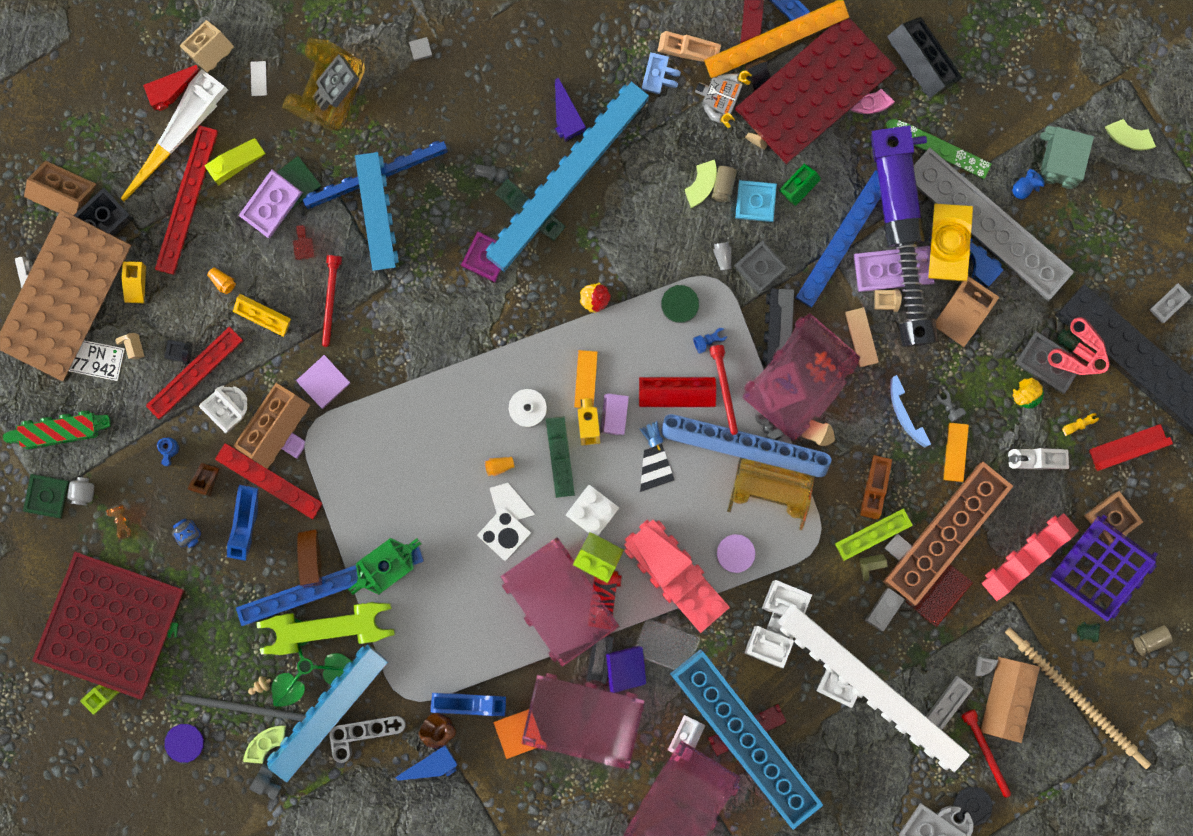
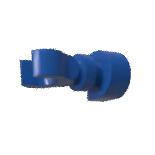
(700, 342)

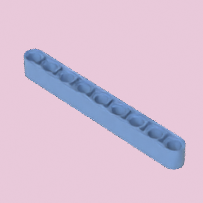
(745, 445)

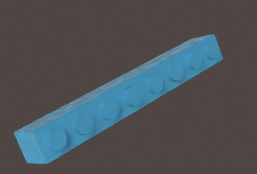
(326, 713)

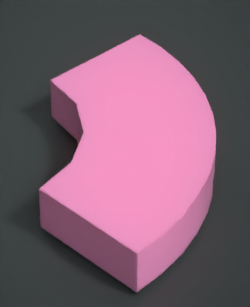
(873, 103)

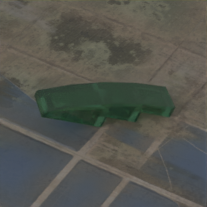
(560, 457)

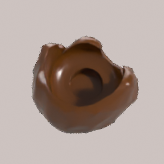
(437, 731)

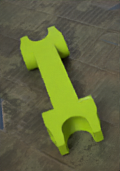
(292, 633)

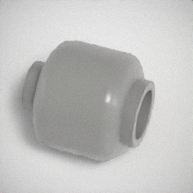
(81, 491)

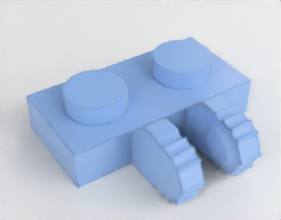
(655, 74)

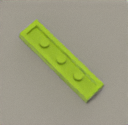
(873, 534)

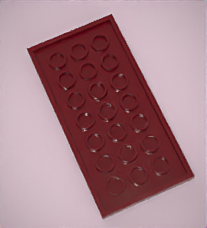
(815, 89)

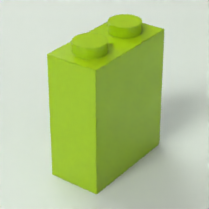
(598, 557)

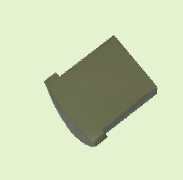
(872, 563)

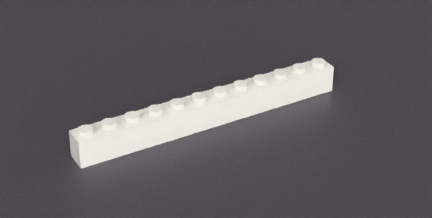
(872, 687)

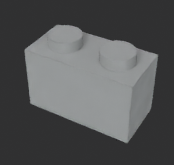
(884, 609)

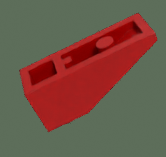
(169, 88)

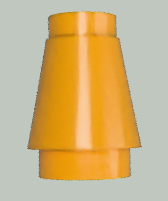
(222, 281)
(496, 466)

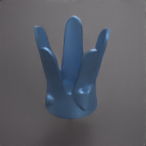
(652, 435)

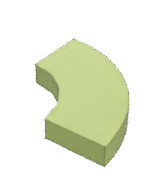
(1130, 137)
(703, 184)
(264, 743)

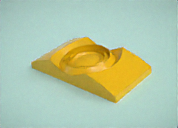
(950, 242)

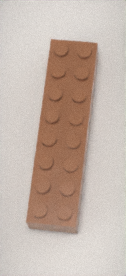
(948, 533)

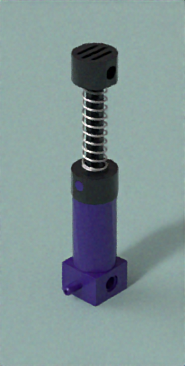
(903, 222)

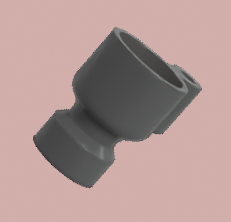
(263, 785)

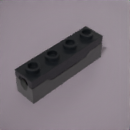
(778, 320)

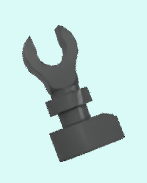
(955, 414)
(769, 429)

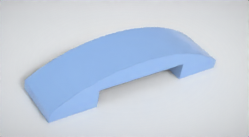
(918, 435)

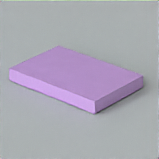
(270, 204)

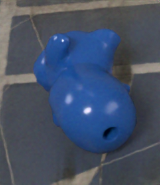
(1025, 185)

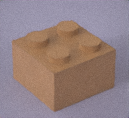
(1118, 514)

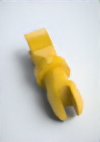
(1079, 424)

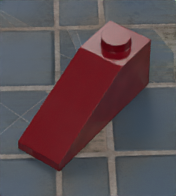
(751, 19)

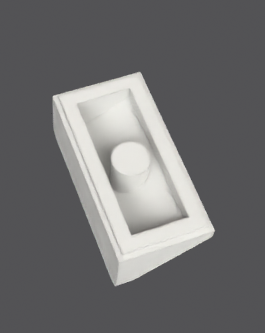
(688, 731)

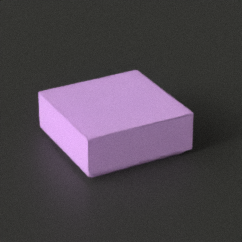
(294, 446)

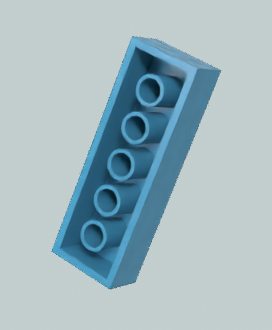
(375, 211)

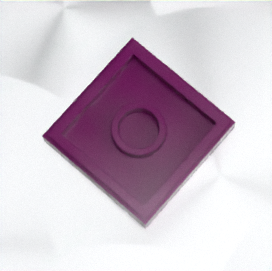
(476, 258)

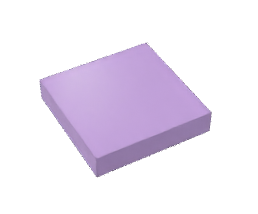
(323, 382)

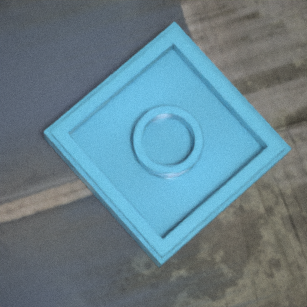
(756, 201)

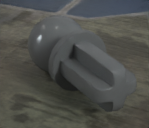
(499, 175)

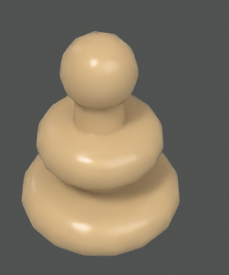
(259, 686)

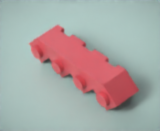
(1032, 554)

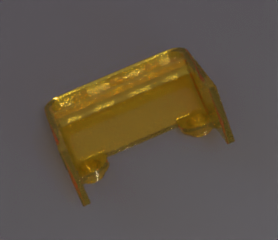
(772, 485)

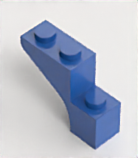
(243, 523)
(468, 704)

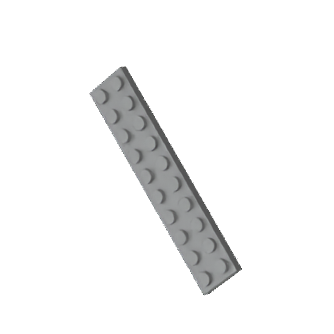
(993, 226)

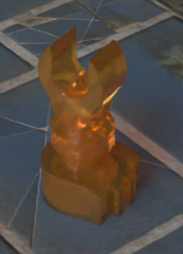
(119, 519)

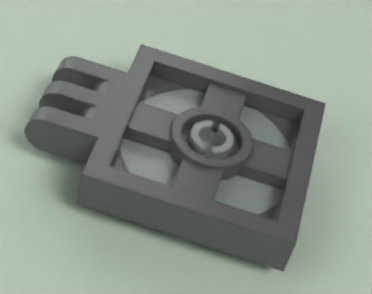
(335, 83)

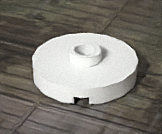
(527, 418)

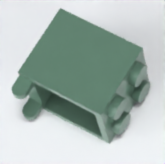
(1065, 156)

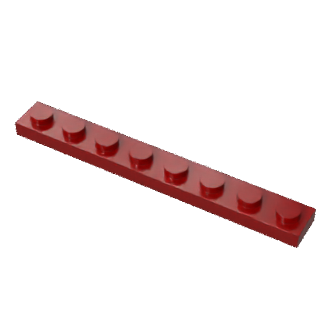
(186, 200)

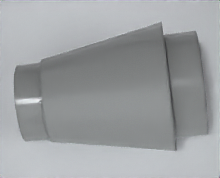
(723, 255)

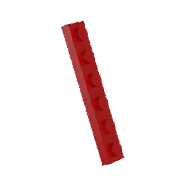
(194, 373)
(269, 481)

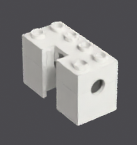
(771, 643)

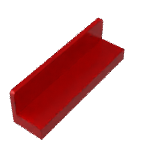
(677, 391)
(1129, 447)

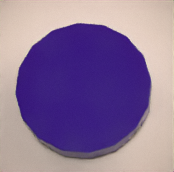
(184, 743)

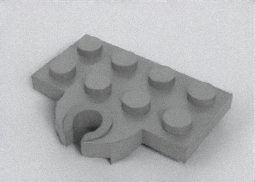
(928, 823)

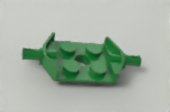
(400, 563)

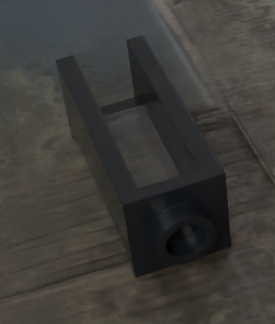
(597, 663)

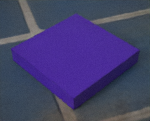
(626, 669)

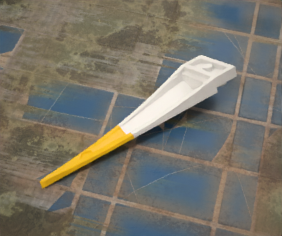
(193, 108)

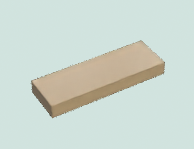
(861, 337)

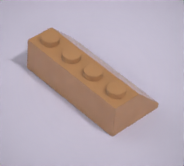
(271, 425)
(1009, 699)

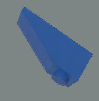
(434, 765)

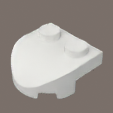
(225, 407)

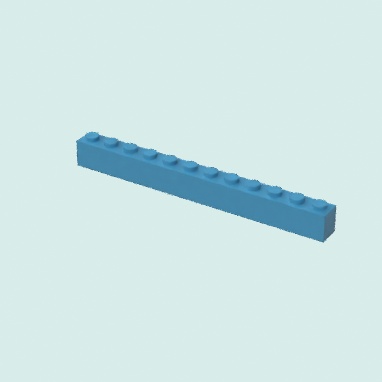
(567, 176)

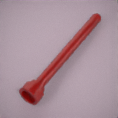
(333, 264)
(718, 353)
(971, 719)

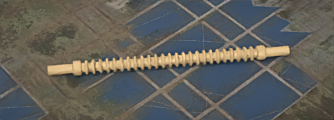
(1131, 750)

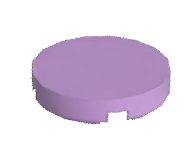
(735, 553)

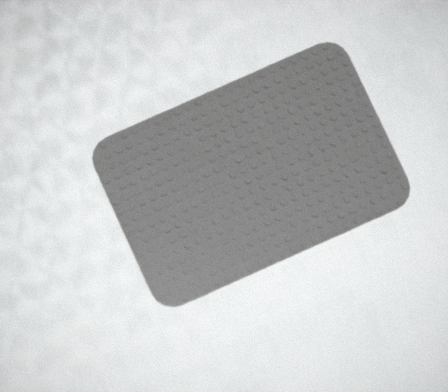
(416, 469)

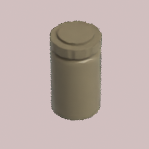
(724, 184)
(1153, 640)

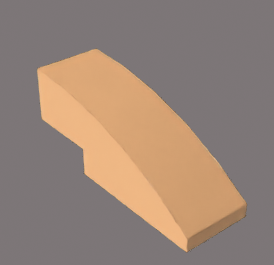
(687, 46)

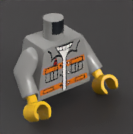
(722, 96)

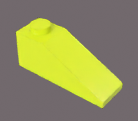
(234, 161)

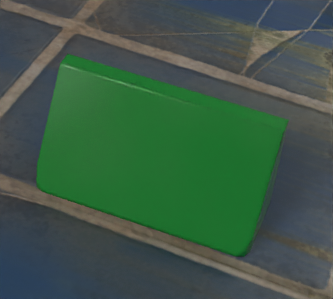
(800, 184)

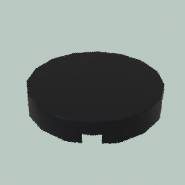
(976, 803)

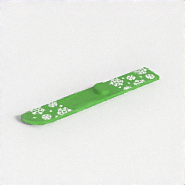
(947, 151)

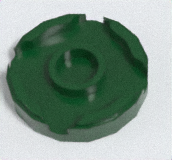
(680, 304)

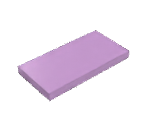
(881, 269)

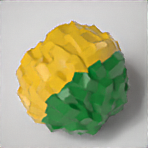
(1029, 394)

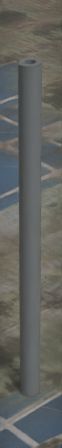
(243, 707)

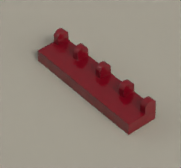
(768, 720)

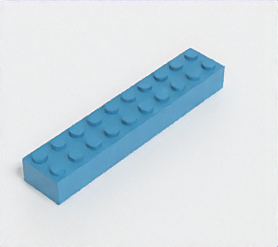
(746, 739)

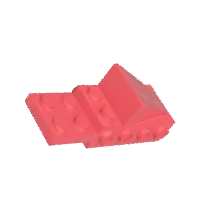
(675, 574)

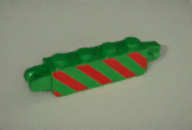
(57, 431)

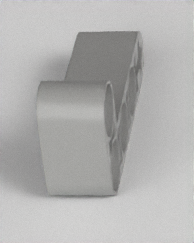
(368, 732)

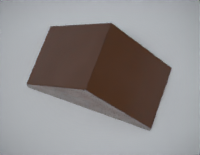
(204, 480)

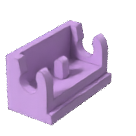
(614, 414)

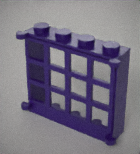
(1081, 548)

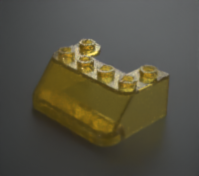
(304, 107)

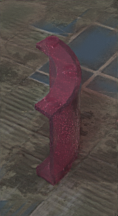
(802, 377)
(559, 602)
(583, 721)
(684, 796)

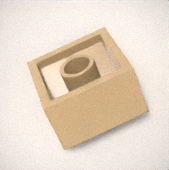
(207, 46)

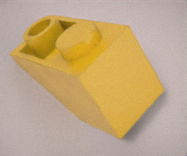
(133, 281)

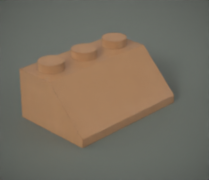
(58, 188)

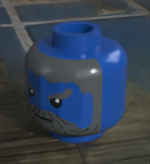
(186, 533)

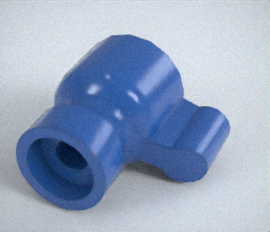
(168, 448)

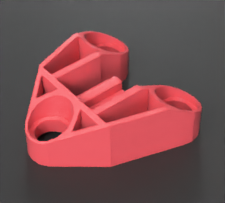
(1074, 364)

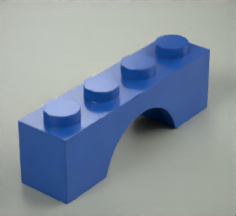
(984, 268)

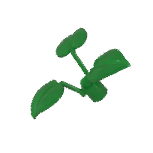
(288, 690)

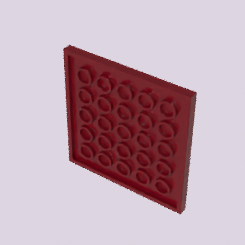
(108, 625)

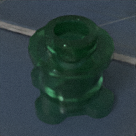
(1068, 339)
(1088, 631)

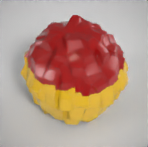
(594, 297)

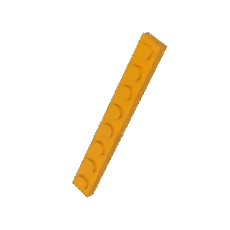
(776, 38)

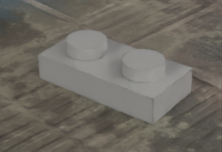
(1170, 303)

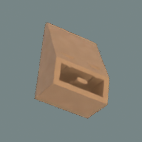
(966, 311)

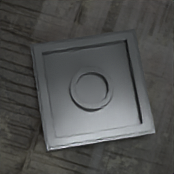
(760, 267)

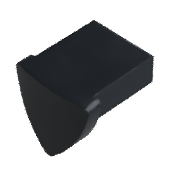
(759, 72)
(178, 351)

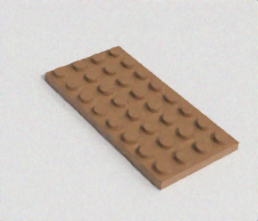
(62, 295)

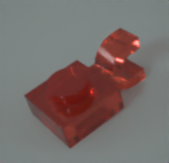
(303, 247)

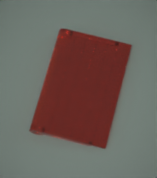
(942, 595)

